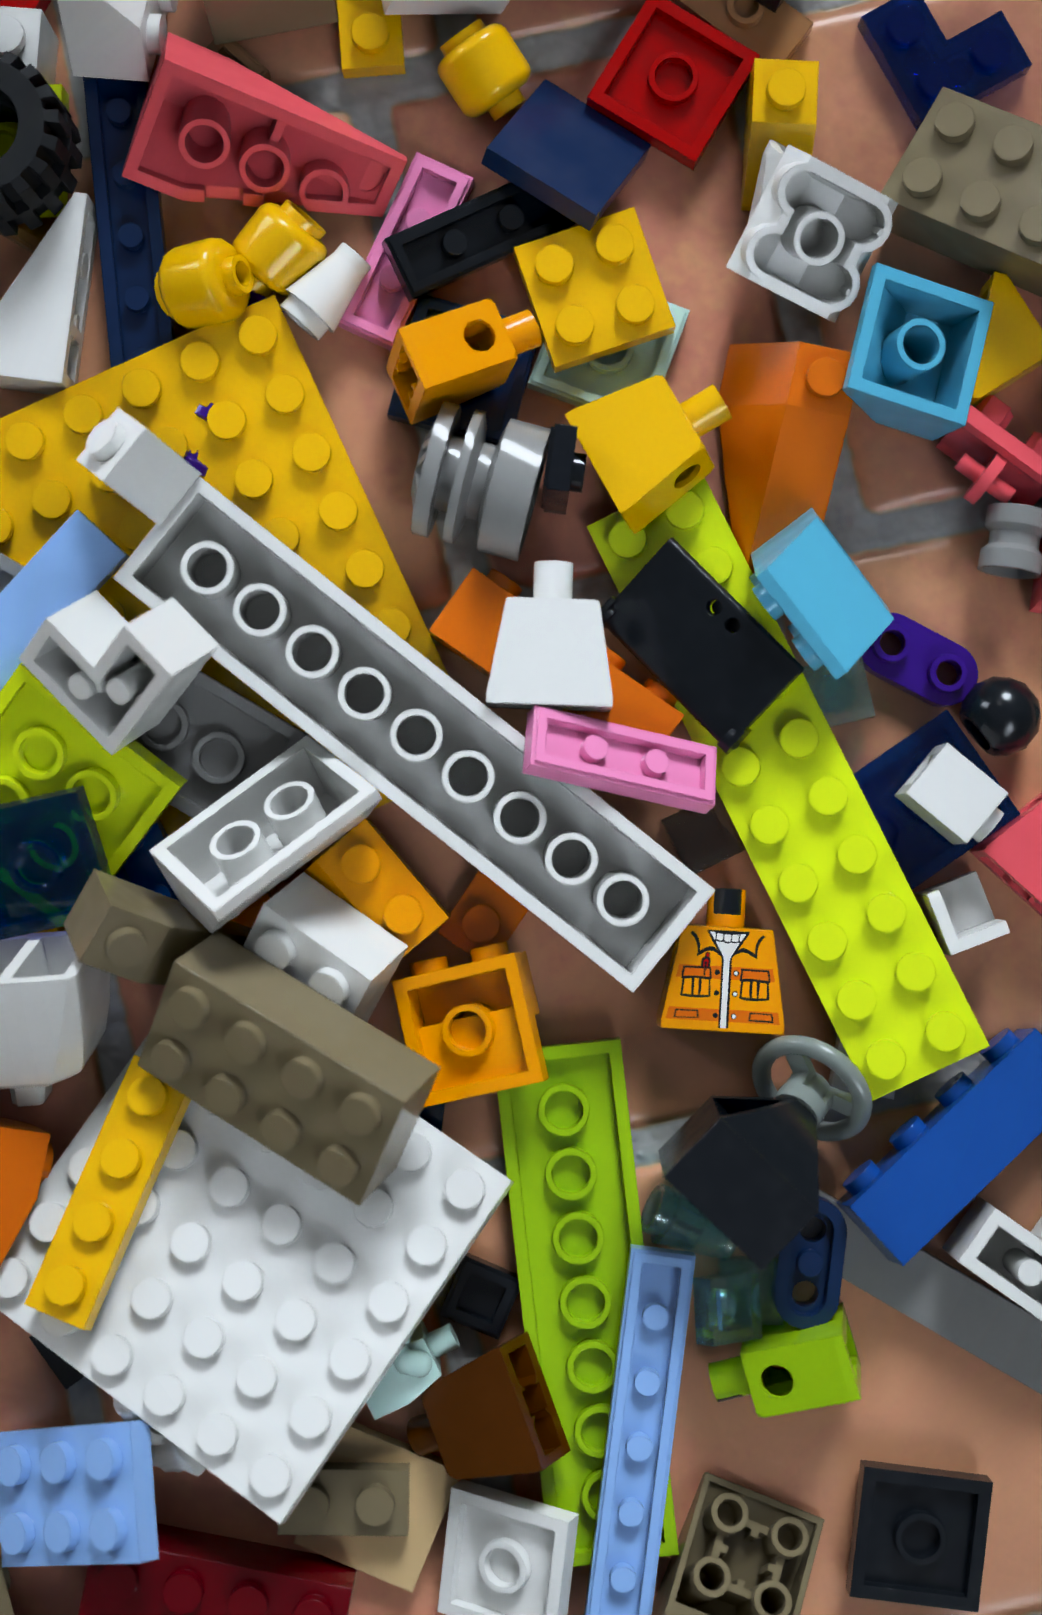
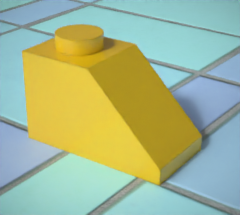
(777, 108)

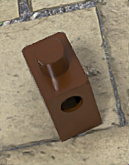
(491, 1416)

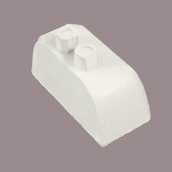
(48, 1014)

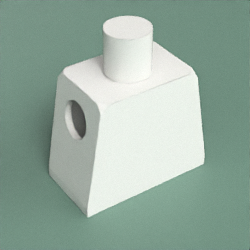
(551, 648)

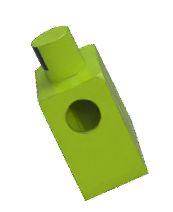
(817, 1361)

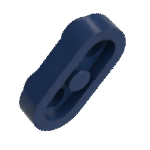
(816, 1261)

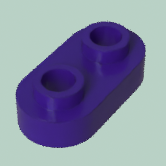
(917, 662)

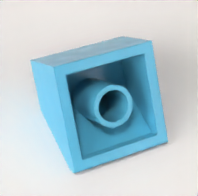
(916, 353)

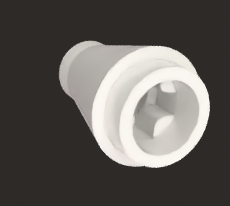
(325, 291)

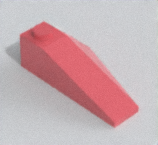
(240, 137)

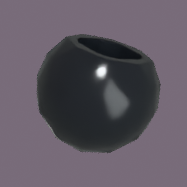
(1001, 715)

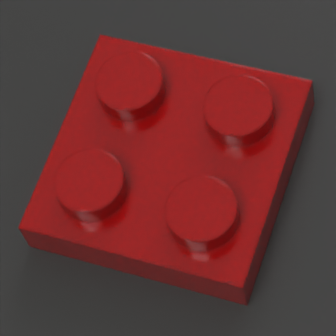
(672, 80)

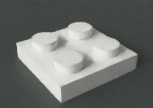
(505, 1554)

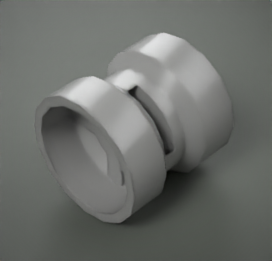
(1012, 541)

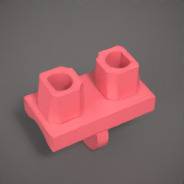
(994, 457)

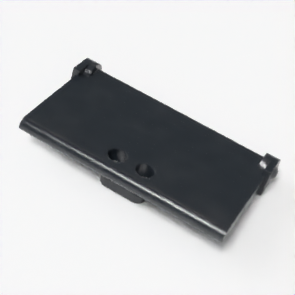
(711, 671)

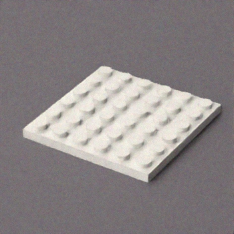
(257, 1294)

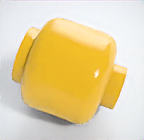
(484, 70)
(280, 246)
(203, 283)

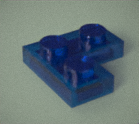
(922, 60)

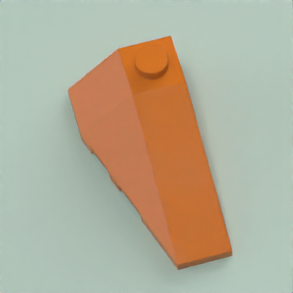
(781, 434)

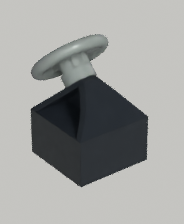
(756, 1158)

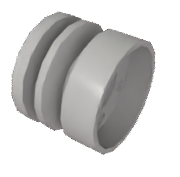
(479, 480)

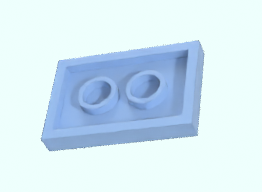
(77, 1495)

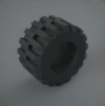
(43, 151)

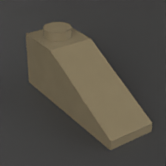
(135, 929)

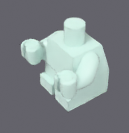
(413, 1369)

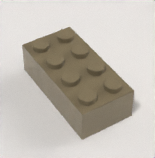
(973, 188)
(287, 1066)

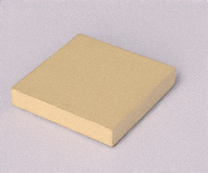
(390, 1558)

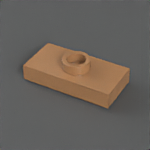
(753, 25)

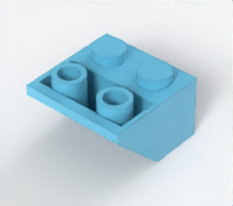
(820, 592)

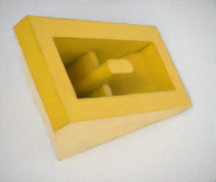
(1011, 341)

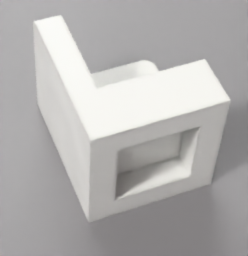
(960, 913)

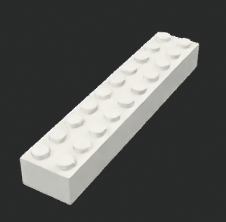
(416, 735)

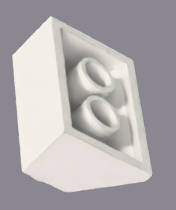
(263, 832)

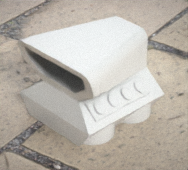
(810, 231)

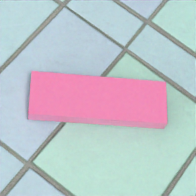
(379, 301)
(619, 759)

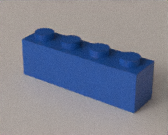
(952, 1151)

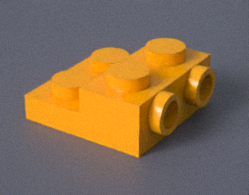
(473, 1022)

